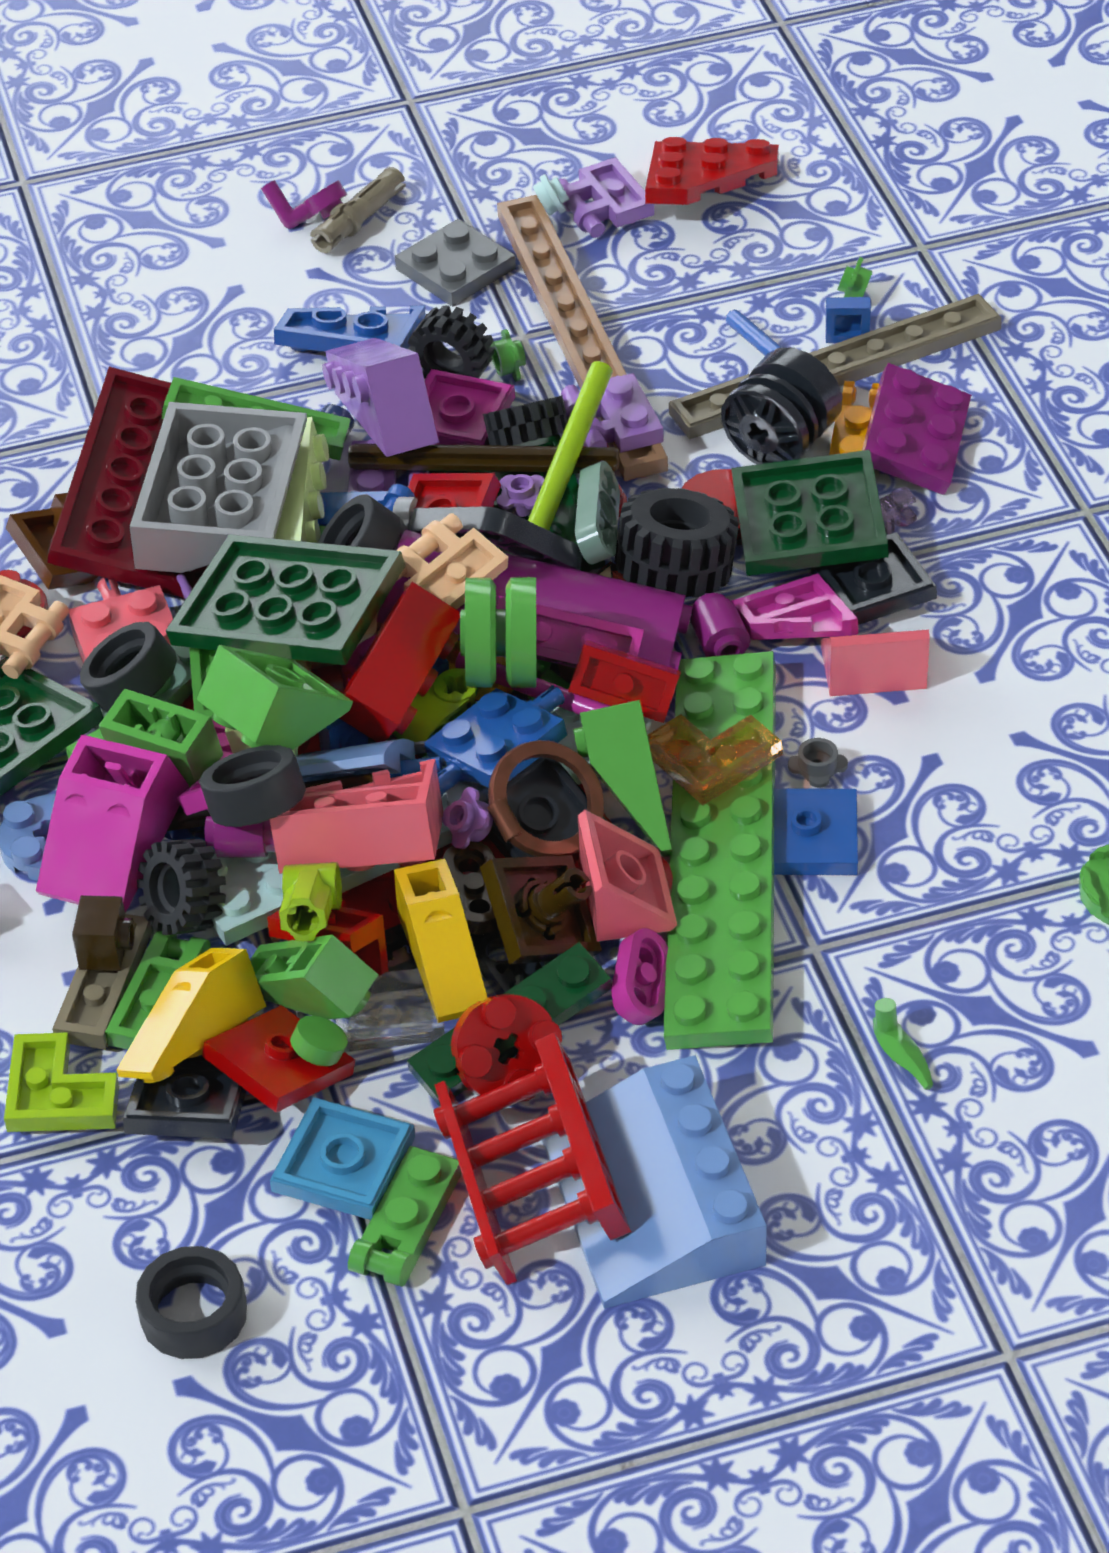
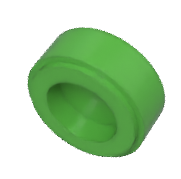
(318, 1040)

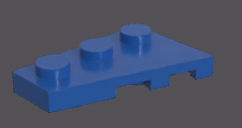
(332, 327)

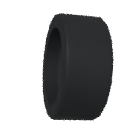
(363, 524)
(130, 659)
(252, 785)
(197, 1337)

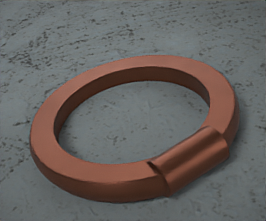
(503, 814)

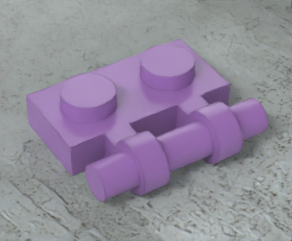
(614, 194)
(625, 413)

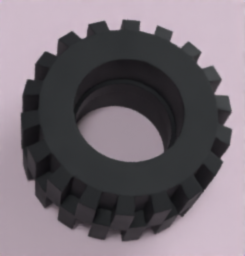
(676, 541)

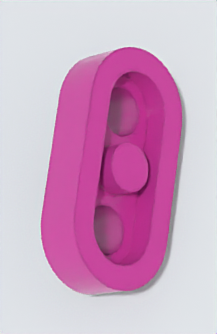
(640, 977)

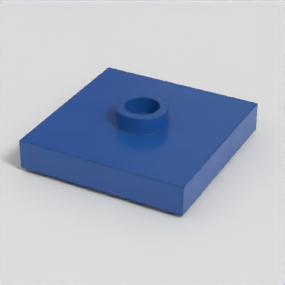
(815, 831)

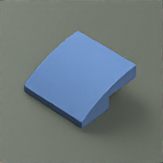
(355, 760)

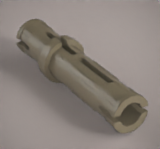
(347, 218)

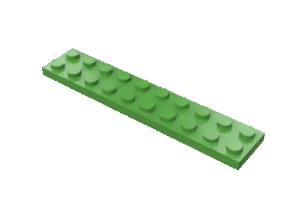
(723, 871)

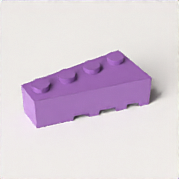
(383, 392)

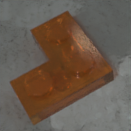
(714, 765)

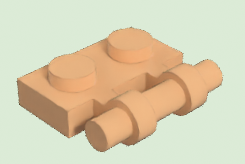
(460, 559)
(21, 607)

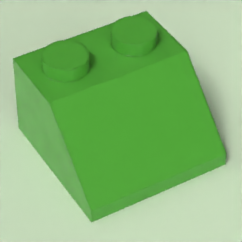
(269, 698)

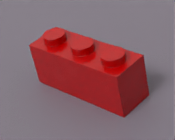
(400, 663)

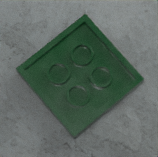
(809, 513)

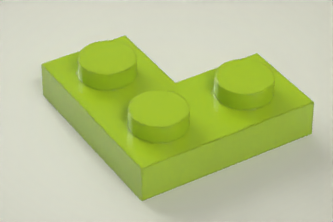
(47, 1097)

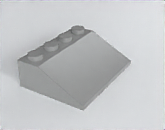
(213, 478)

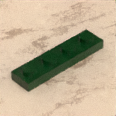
(559, 987)

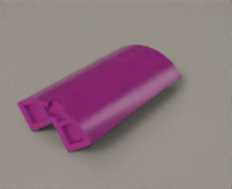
(588, 594)

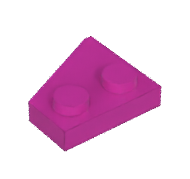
(796, 611)

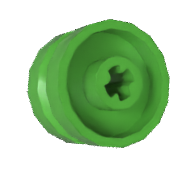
(499, 632)

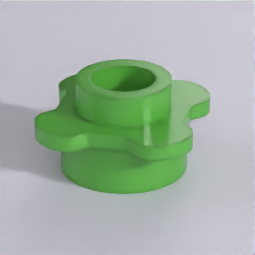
(855, 280)
(508, 356)

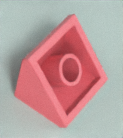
(876, 662)
(625, 880)

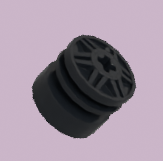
(781, 407)

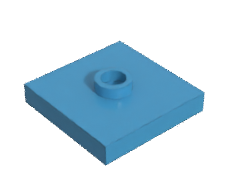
(342, 1158)

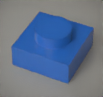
(846, 318)

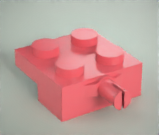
(100, 619)

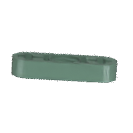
(597, 512)

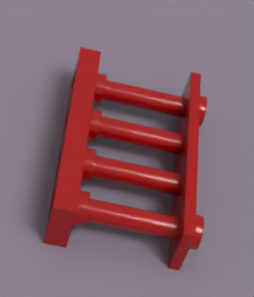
(580, 1160)

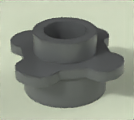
(817, 761)

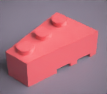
(364, 823)

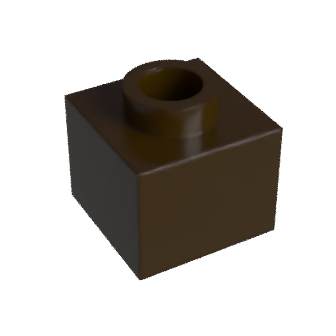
(102, 933)

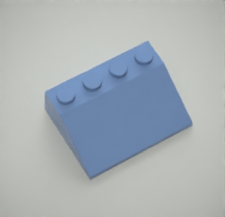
(676, 1184)

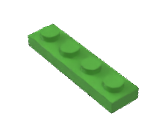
(186, 391)

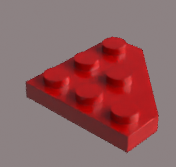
(687, 169)

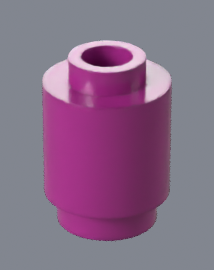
(719, 626)
(239, 842)

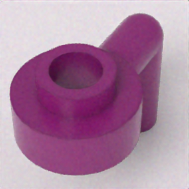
(321, 203)

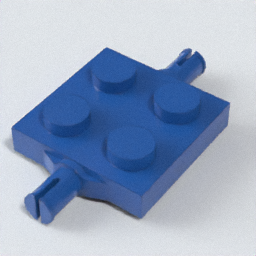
(490, 729)

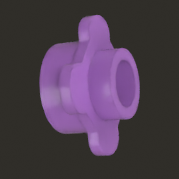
(519, 493)
(467, 819)

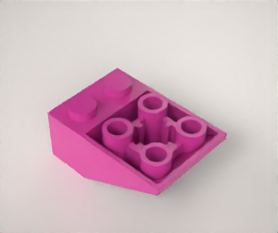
(105, 817)

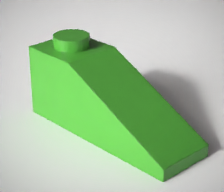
(623, 760)
(313, 977)

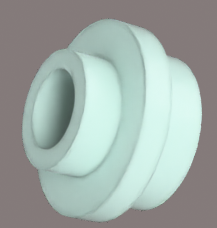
(551, 194)

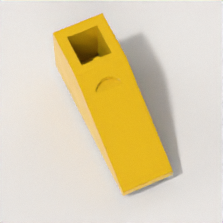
(439, 937)
(196, 1005)

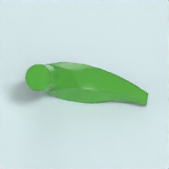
(898, 1043)

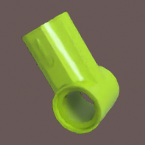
(309, 897)

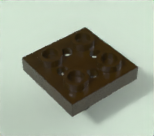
(547, 904)

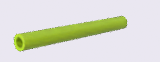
(570, 445)

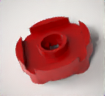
(493, 1019)

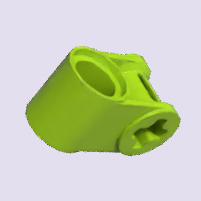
(439, 706)

